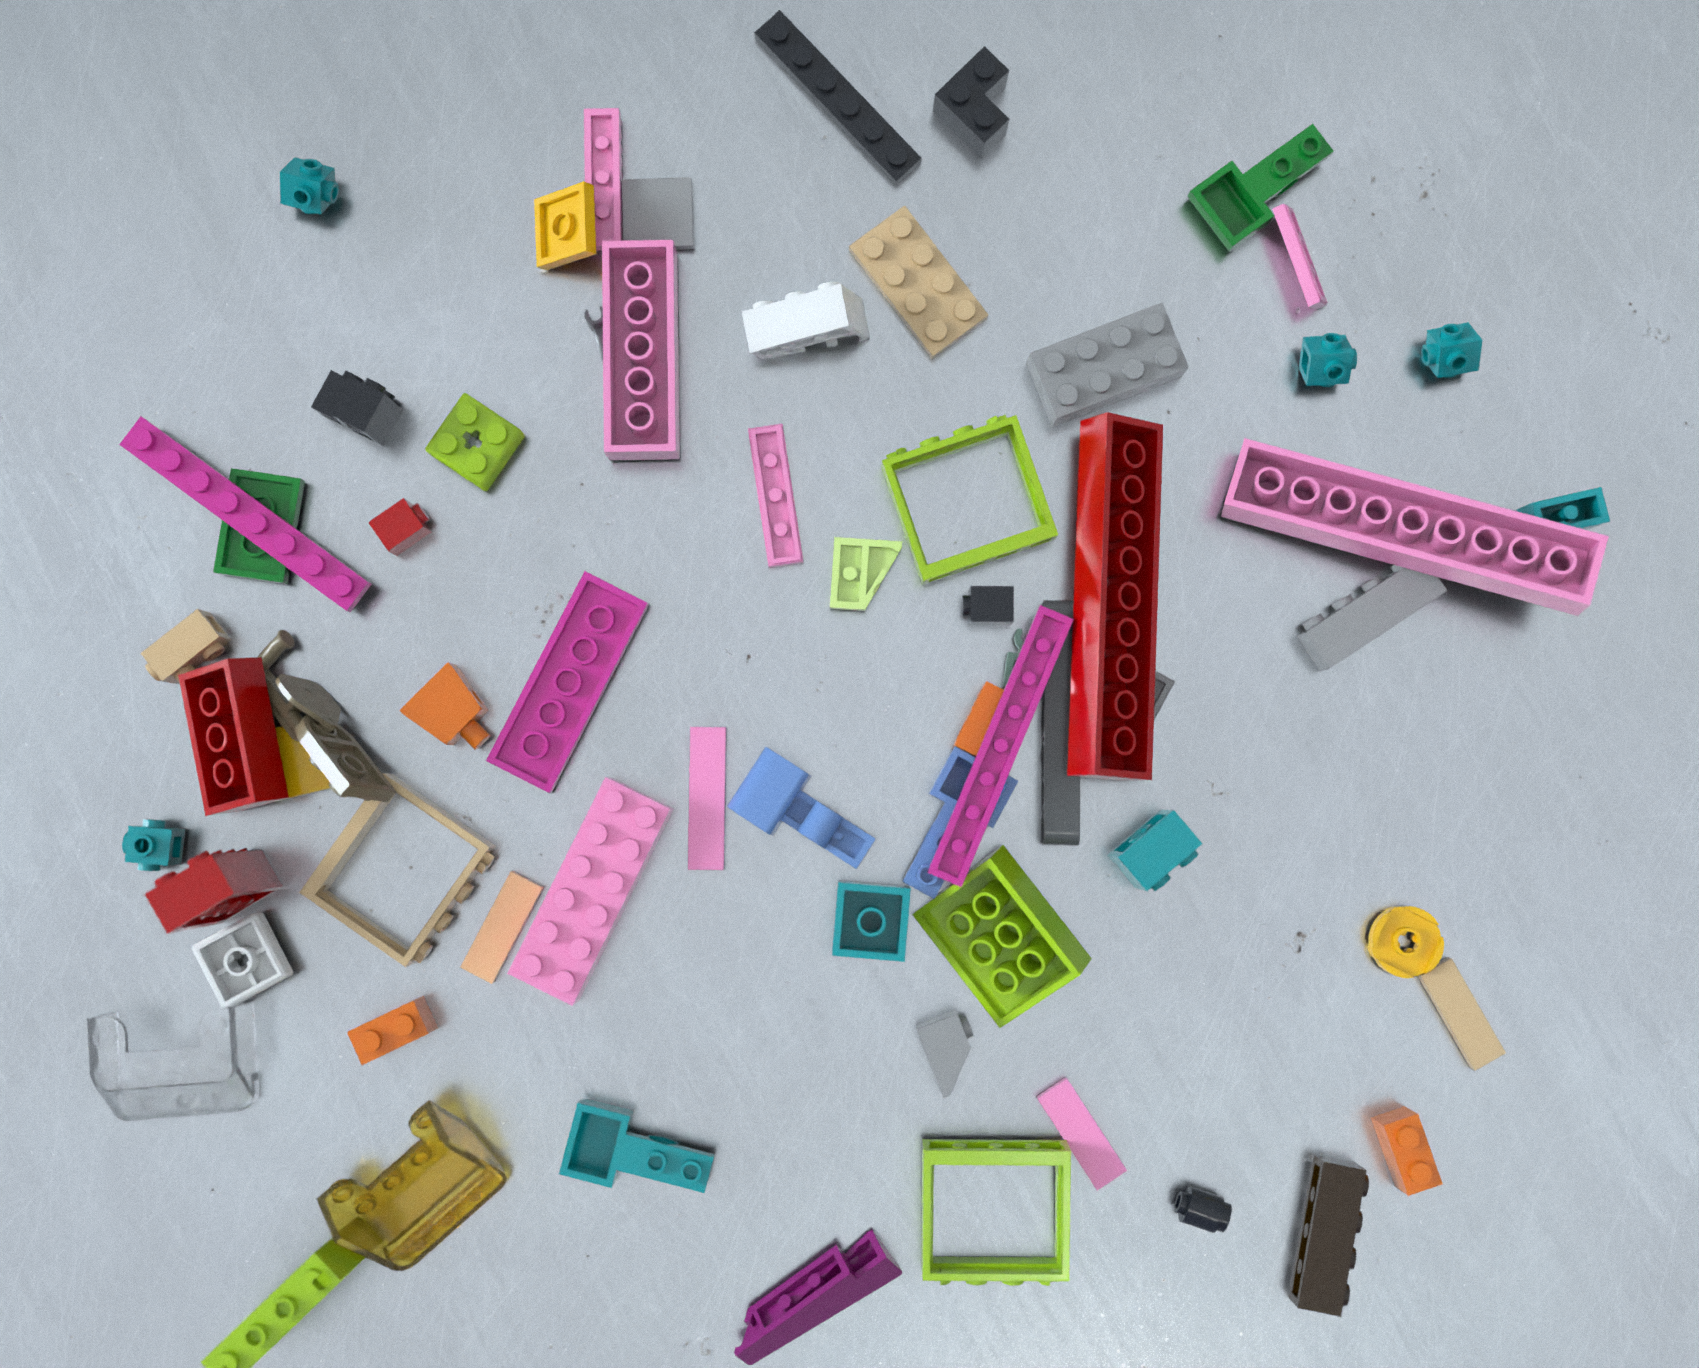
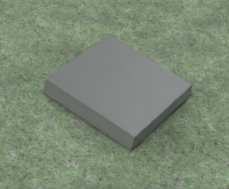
(659, 210)

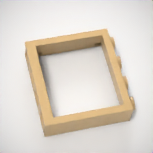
(349, 840)

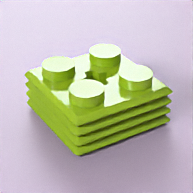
(469, 420)

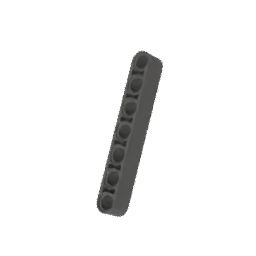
(1058, 791)

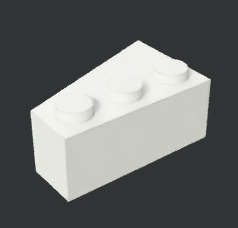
(804, 321)

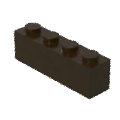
(1328, 1235)

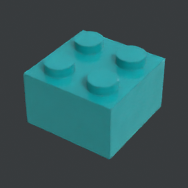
(1156, 850)
(871, 921)

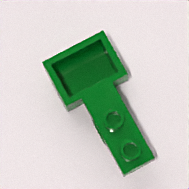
(1236, 201)

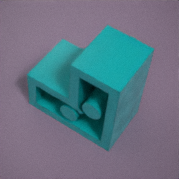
(1579, 509)

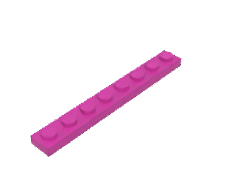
(245, 514)
(1000, 746)

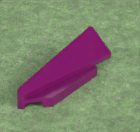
(816, 1295)

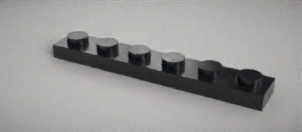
(837, 97)

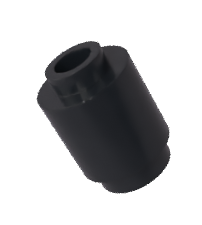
(1203, 1210)

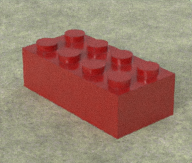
(233, 735)
(212, 889)

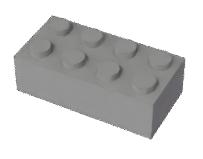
(1107, 364)

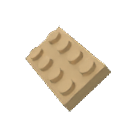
(918, 282)

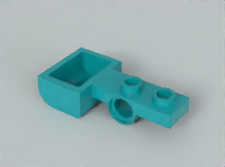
(603, 1146)

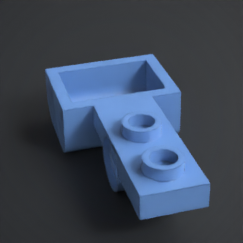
(947, 789)
(775, 795)

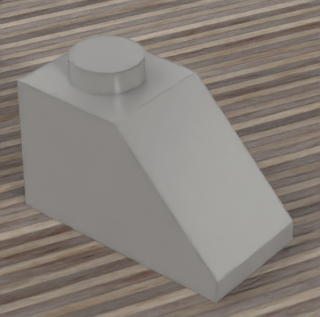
(946, 1047)

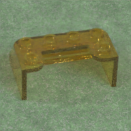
(418, 1196)

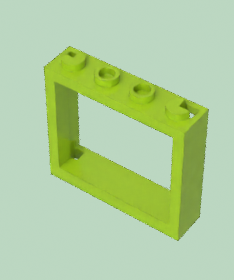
(963, 439)
(1009, 1270)
(284, 1307)

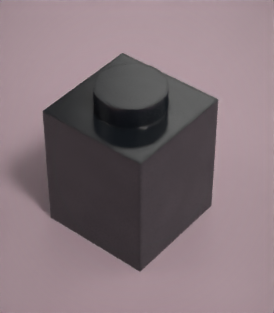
(989, 605)

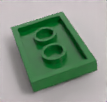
(236, 553)

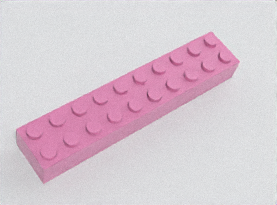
(1415, 527)

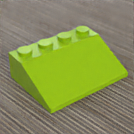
(1003, 937)

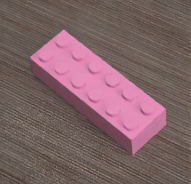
(640, 350)
(590, 891)

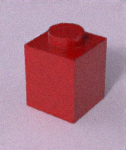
(401, 526)

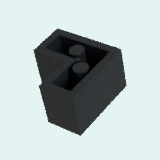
(968, 105)
(358, 405)

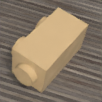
(185, 647)

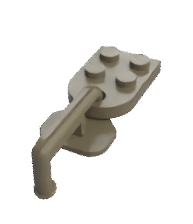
(327, 743)

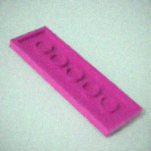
(567, 682)

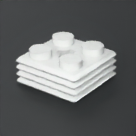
(221, 951)

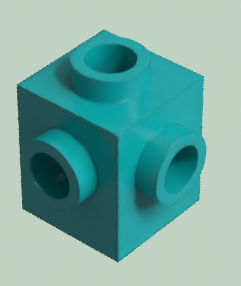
(308, 185)
(1452, 350)
(1327, 360)
(153, 845)

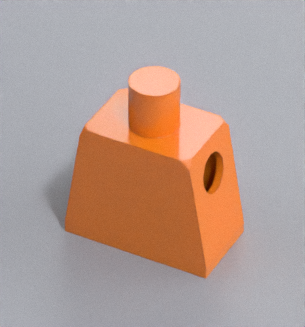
(449, 708)

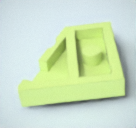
(859, 570)

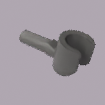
(597, 327)

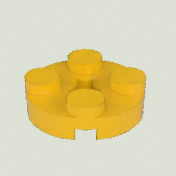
(1424, 932)

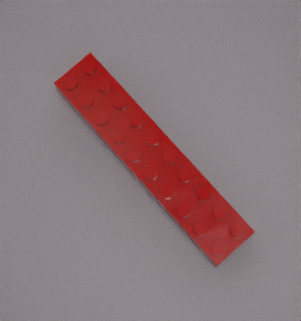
(1115, 599)

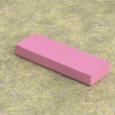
(1300, 256)
(1081, 1133)

